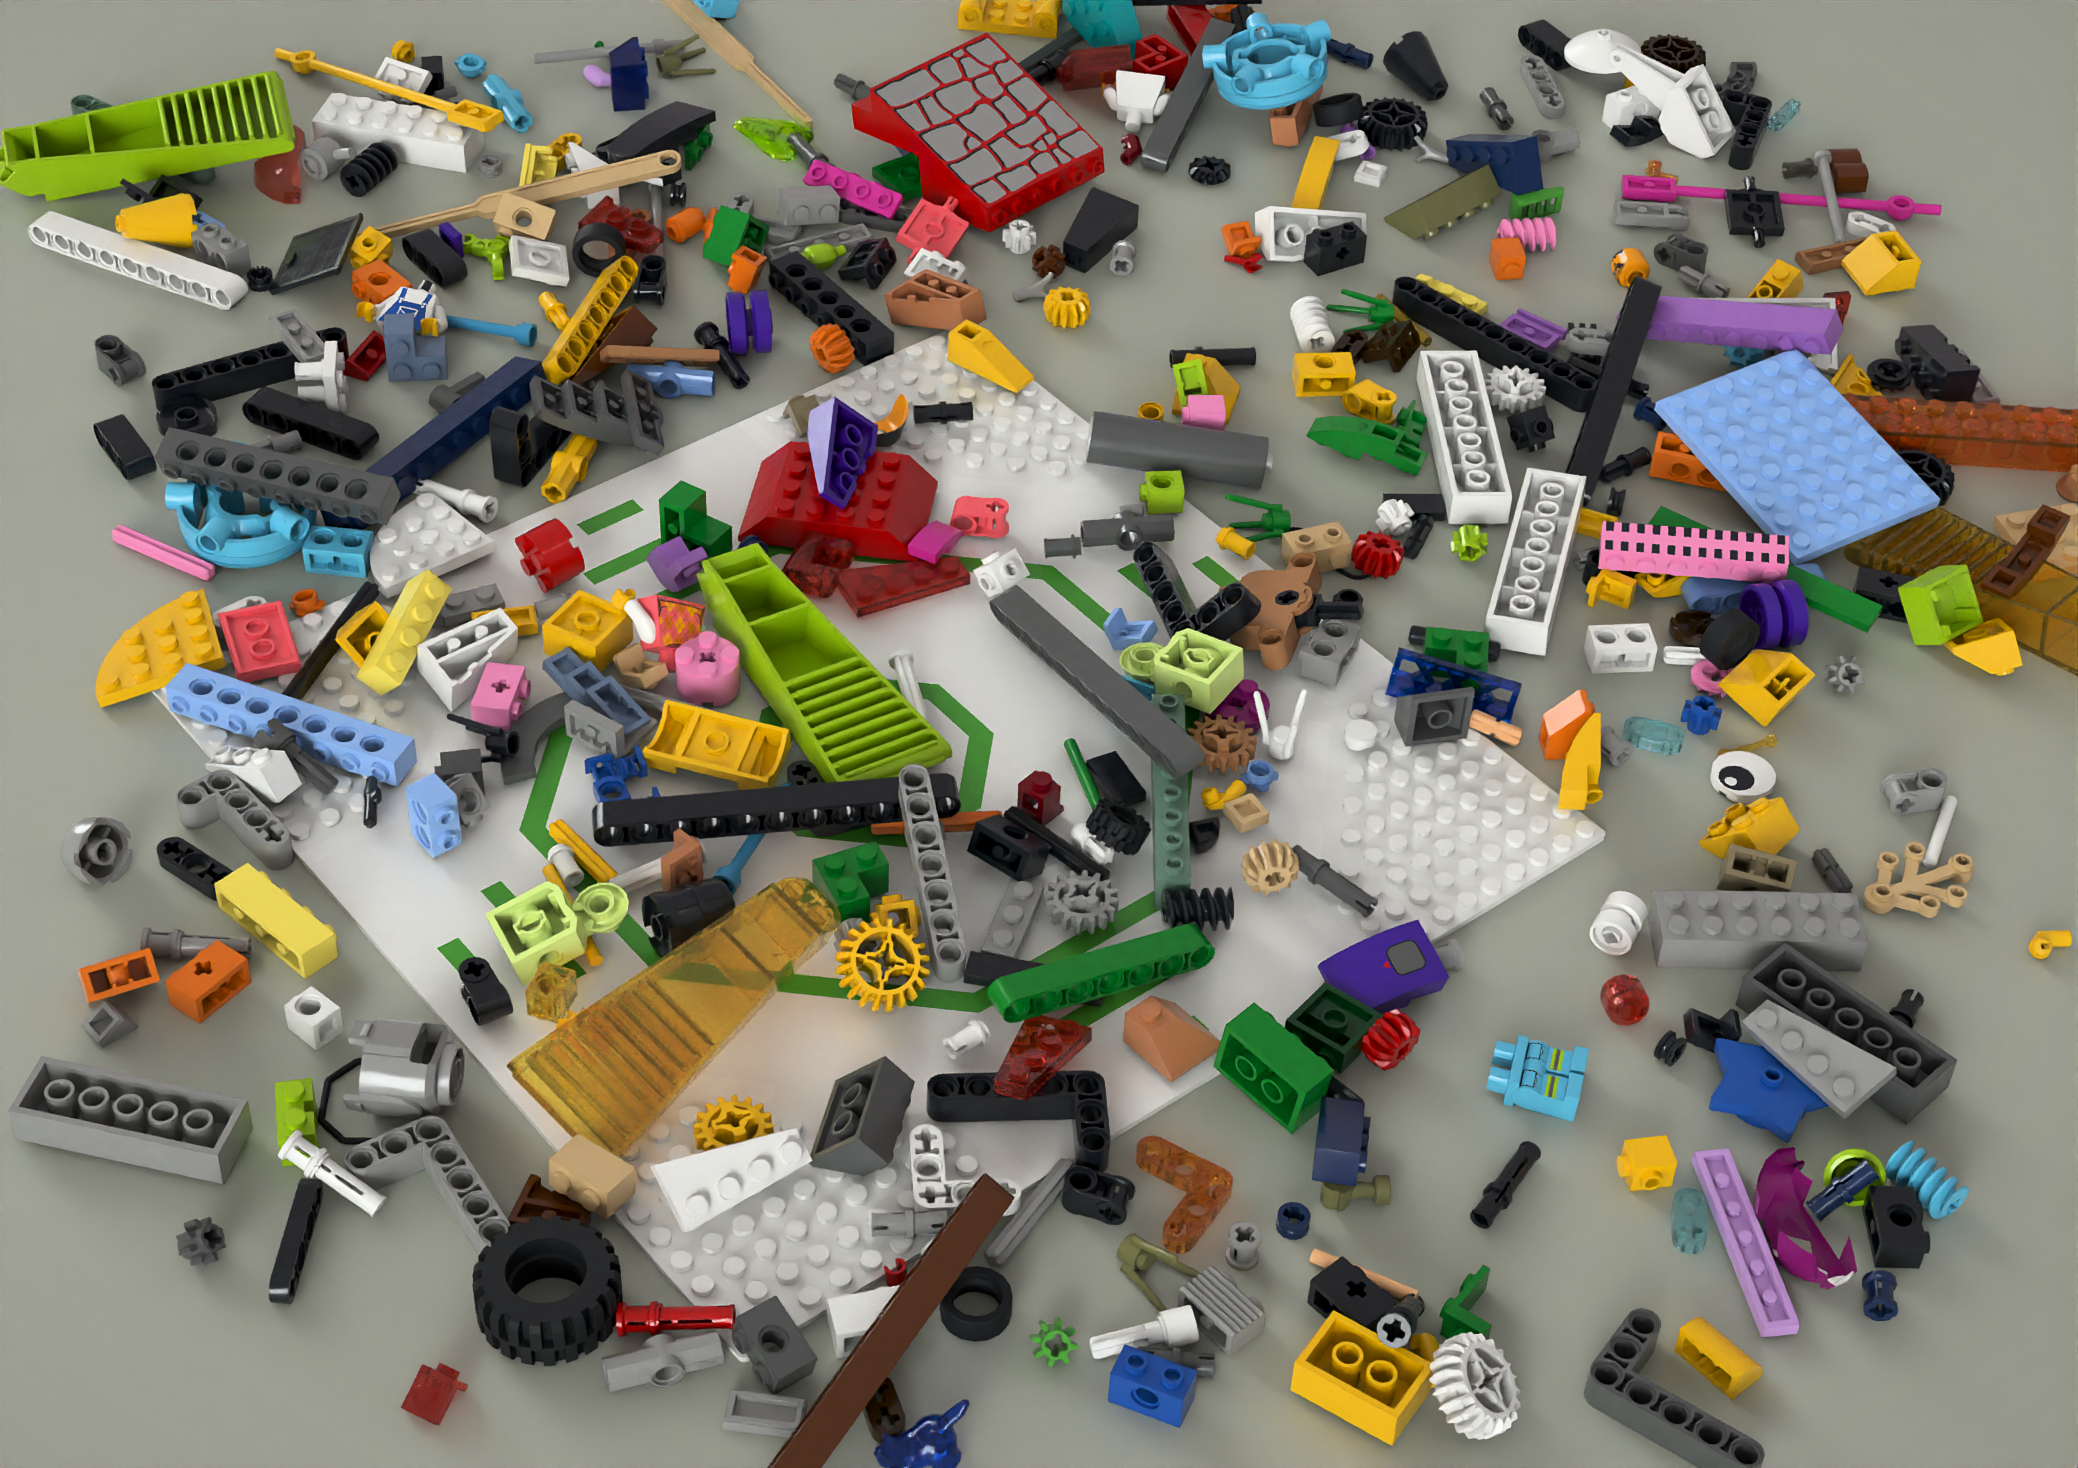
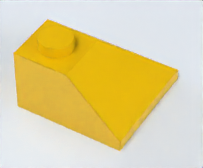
(1218, 383)
(361, 631)
(1989, 647)

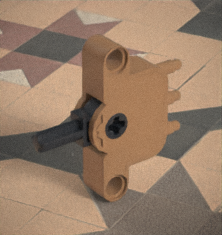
(1288, 609)

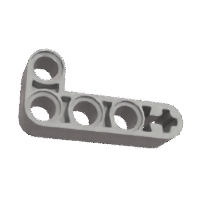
(228, 798)

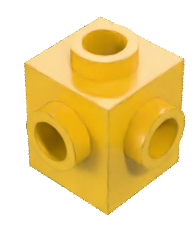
(370, 247)
(905, 909)

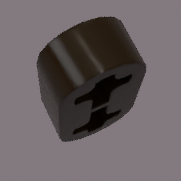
(1352, 341)
(891, 1407)

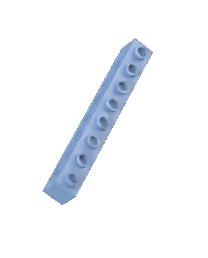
(318, 731)

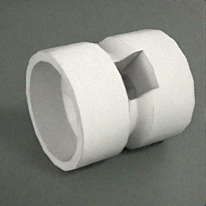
(1618, 923)

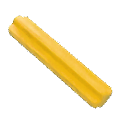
(583, 853)

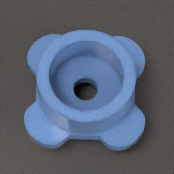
(1259, 775)

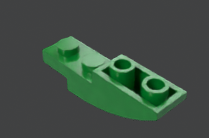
(1357, 435)

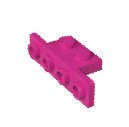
(855, 189)

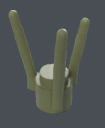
(670, 61)
(1140, 1254)

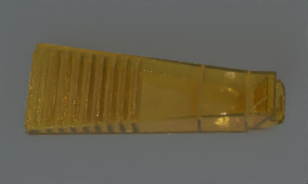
(2040, 614)
(652, 1036)

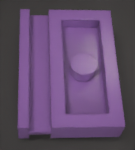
(1535, 329)

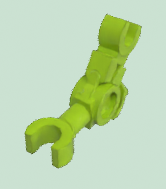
(494, 251)

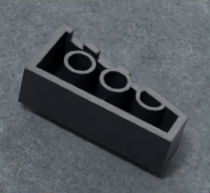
(1936, 365)

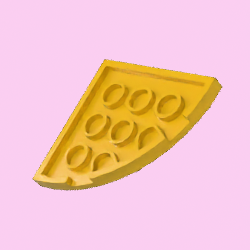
(159, 648)

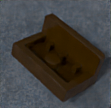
(1392, 342)

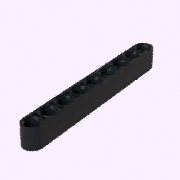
(1492, 342)

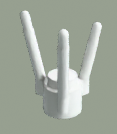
(1282, 738)

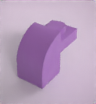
(675, 564)

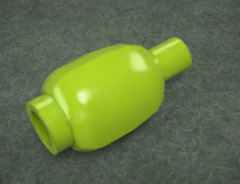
(823, 254)

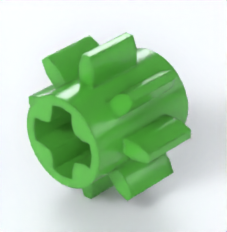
(1060, 1350)

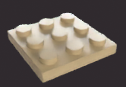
(2065, 554)

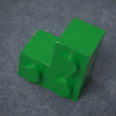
(730, 232)
(685, 515)
(1458, 647)
(852, 878)

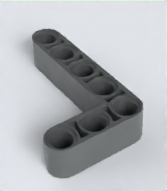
(1653, 1411)

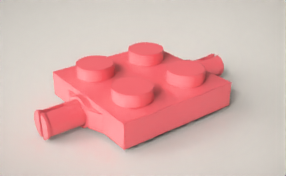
(933, 228)

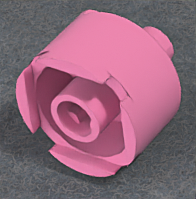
(708, 670)

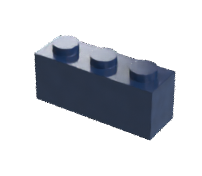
(1341, 1142)

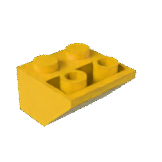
(1883, 264)
(1766, 683)
(1758, 826)

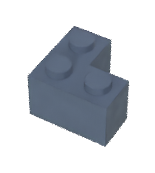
(412, 356)

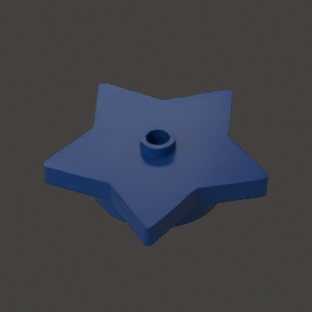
(1761, 1089)

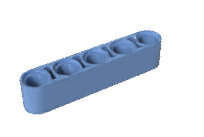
(1722, 595)

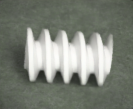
(1312, 325)

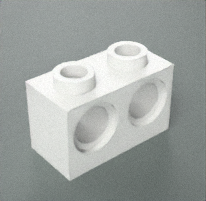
(1620, 648)

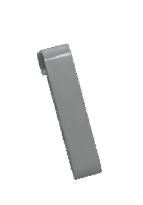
(431, 1147)

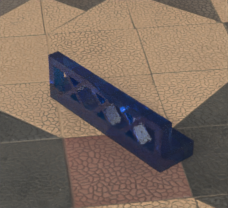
(1405, 683)

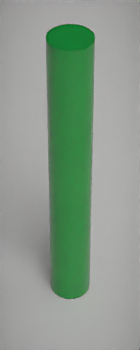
(1082, 772)

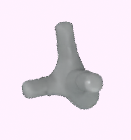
(1430, 153)
(1034, 290)

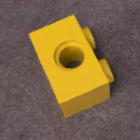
(1322, 373)

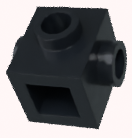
(1531, 429)

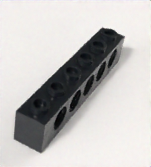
(828, 303)

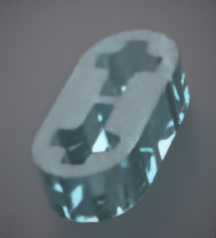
(1653, 735)
(1681, 1220)

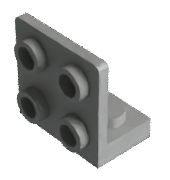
(601, 732)

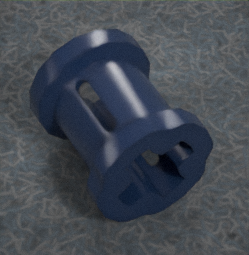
(1646, 412)
(1880, 1295)

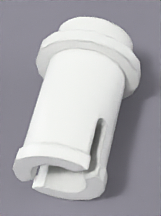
(562, 858)
(974, 1034)

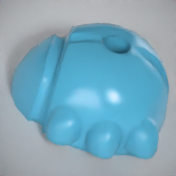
(471, 65)

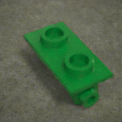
(1412, 423)

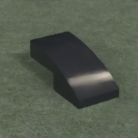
(1641, 131)

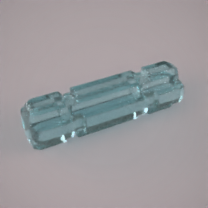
(1784, 114)

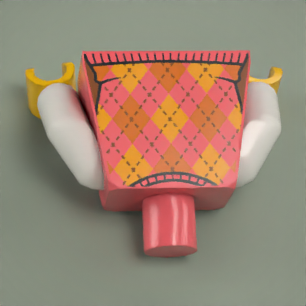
(662, 622)

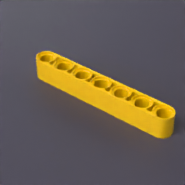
(589, 320)

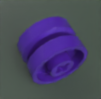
(749, 322)
(1778, 611)

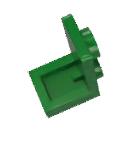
(696, 148)
(1456, 1311)

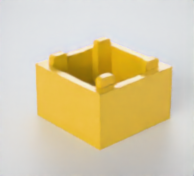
(590, 628)

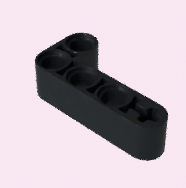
(1751, 117)

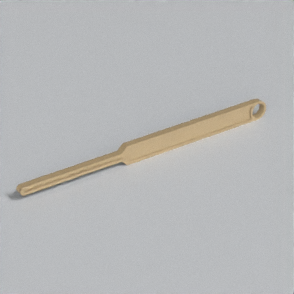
(735, 54)
(547, 191)

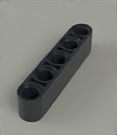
(313, 422)

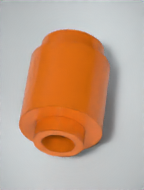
(685, 224)

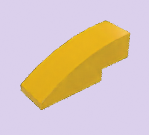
(1581, 765)

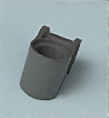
(1681, 253)
(118, 359)

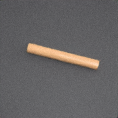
(1394, 1288)

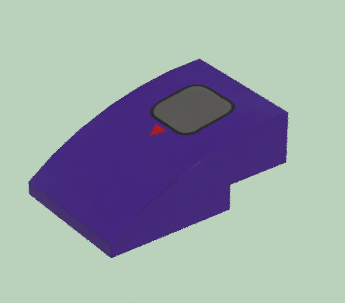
(1387, 968)

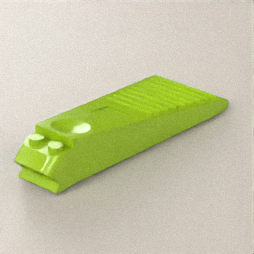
(149, 138)
(812, 675)

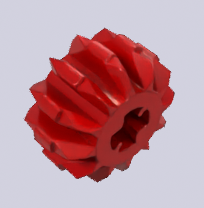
(1377, 554)
(1390, 1039)

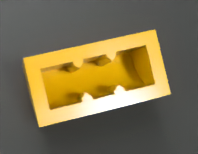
(1716, 1357)

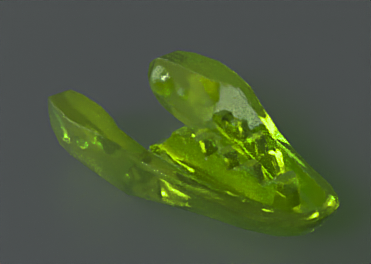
(765, 132)

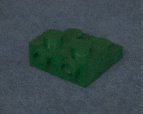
(1332, 1025)

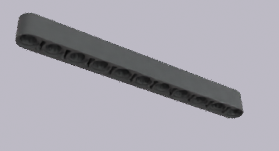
(1097, 682)

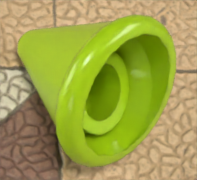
(1847, 1160)

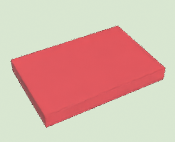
(260, 642)

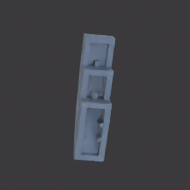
(589, 687)

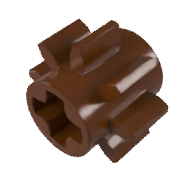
(1048, 260)

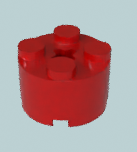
(550, 555)

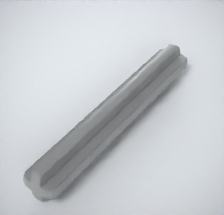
(1028, 1215)

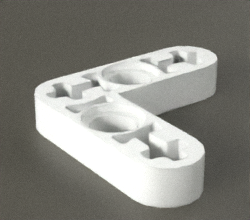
(936, 1185)

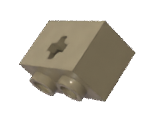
(1755, 871)

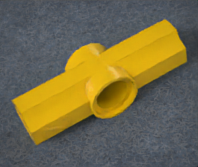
(568, 468)

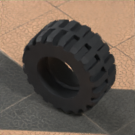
(555, 1328)

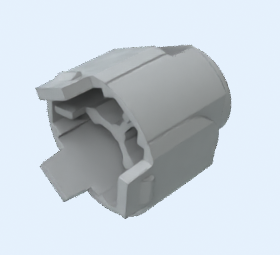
(406, 1068)

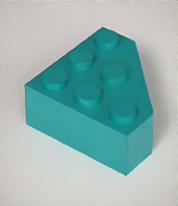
(1104, 22)

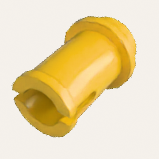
(1236, 543)

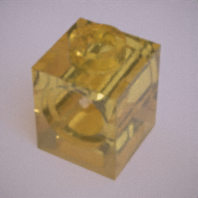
(551, 992)

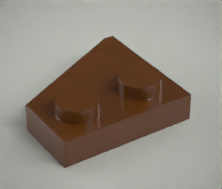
(539, 1201)

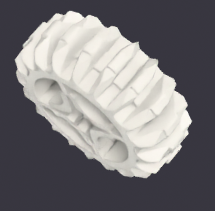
(1474, 1386)

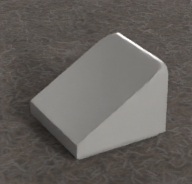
(108, 1023)

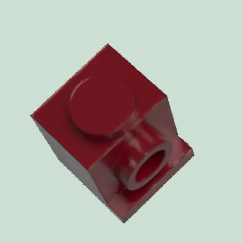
(1040, 789)

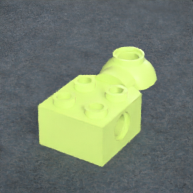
(1188, 666)
(549, 929)

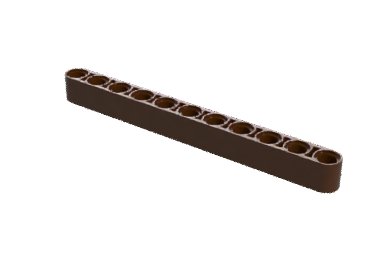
(895, 1327)

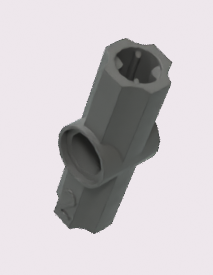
(1127, 530)

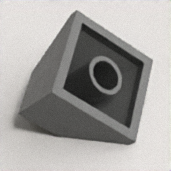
(1434, 716)

